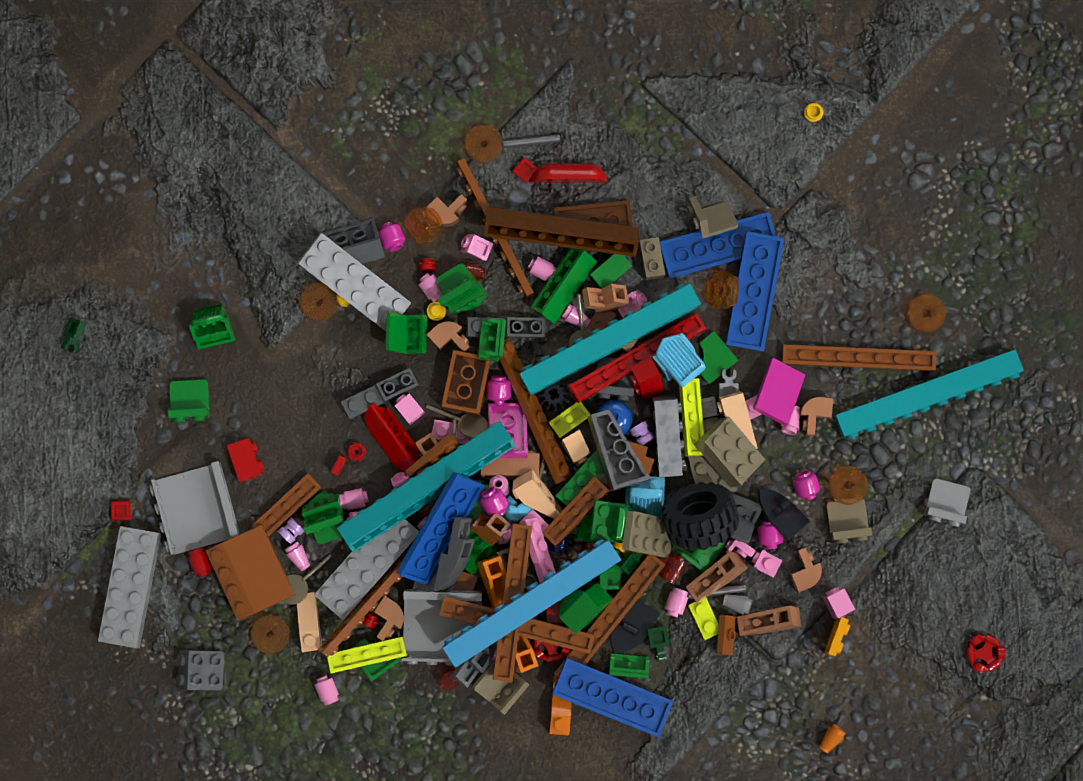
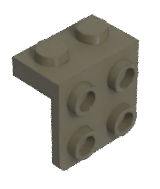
(711, 219)
(848, 521)
(500, 693)

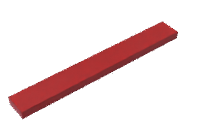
(622, 365)

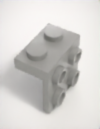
(947, 502)

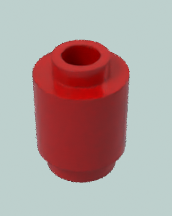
(200, 562)

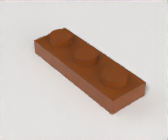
(442, 448)

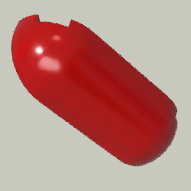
(569, 173)
(391, 436)

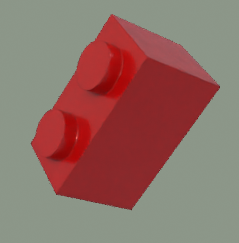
(646, 379)
(245, 460)

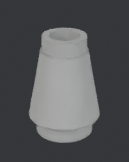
(738, 603)

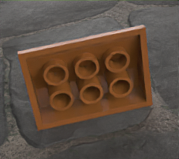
(250, 573)

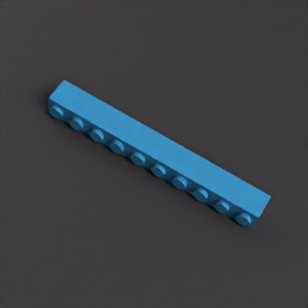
(531, 603)

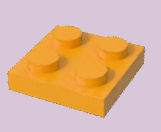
(834, 643)

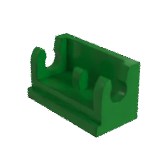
(609, 270)
(491, 339)
(611, 578)
(629, 665)

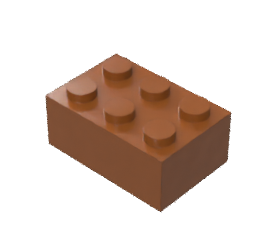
(466, 383)

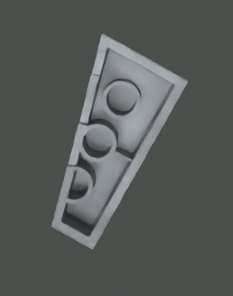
(668, 435)
(615, 452)

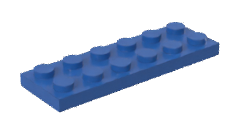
(693, 253)
(756, 291)
(433, 538)
(612, 697)

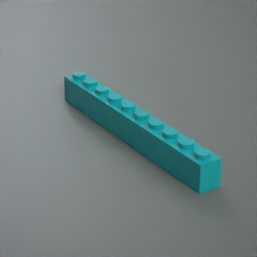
(609, 339)
(929, 393)
(425, 487)

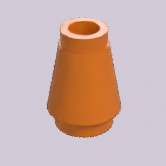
(832, 738)

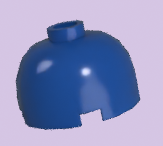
(621, 413)

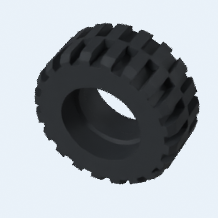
(700, 516)

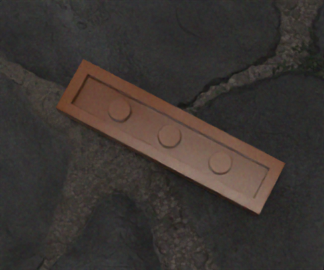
(288, 504)
(575, 511)

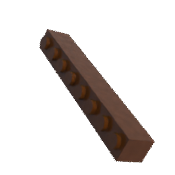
(561, 231)

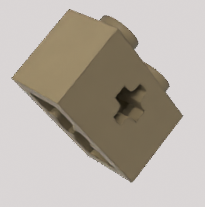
(652, 259)

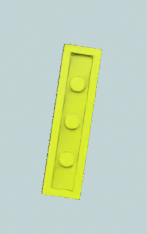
(691, 416)
(367, 655)

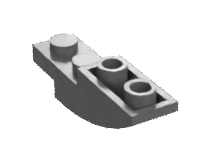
(515, 327)
(379, 394)
(454, 561)
(478, 663)

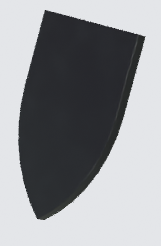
(781, 513)
(633, 627)

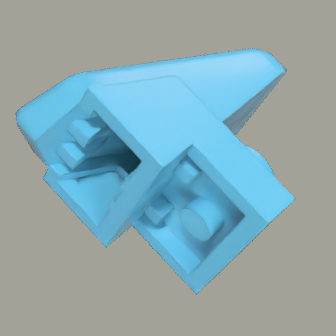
(678, 359)
(647, 496)

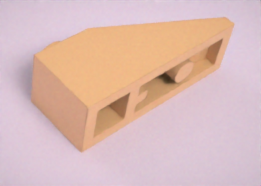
(735, 407)
(576, 447)
(535, 494)
(309, 624)

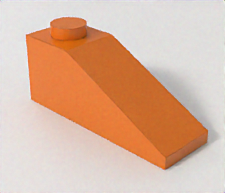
(560, 714)

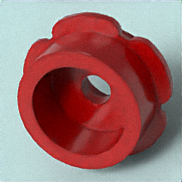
(427, 265)
(351, 450)
(370, 620)

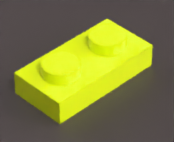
(569, 419)
(704, 618)

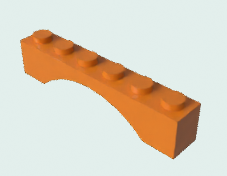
(494, 577)

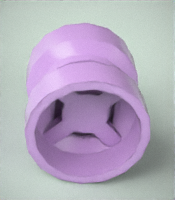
(642, 433)
(294, 527)

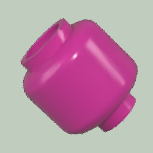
(391, 237)
(498, 389)
(806, 485)
(494, 501)
(769, 535)

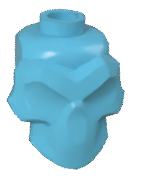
(514, 511)

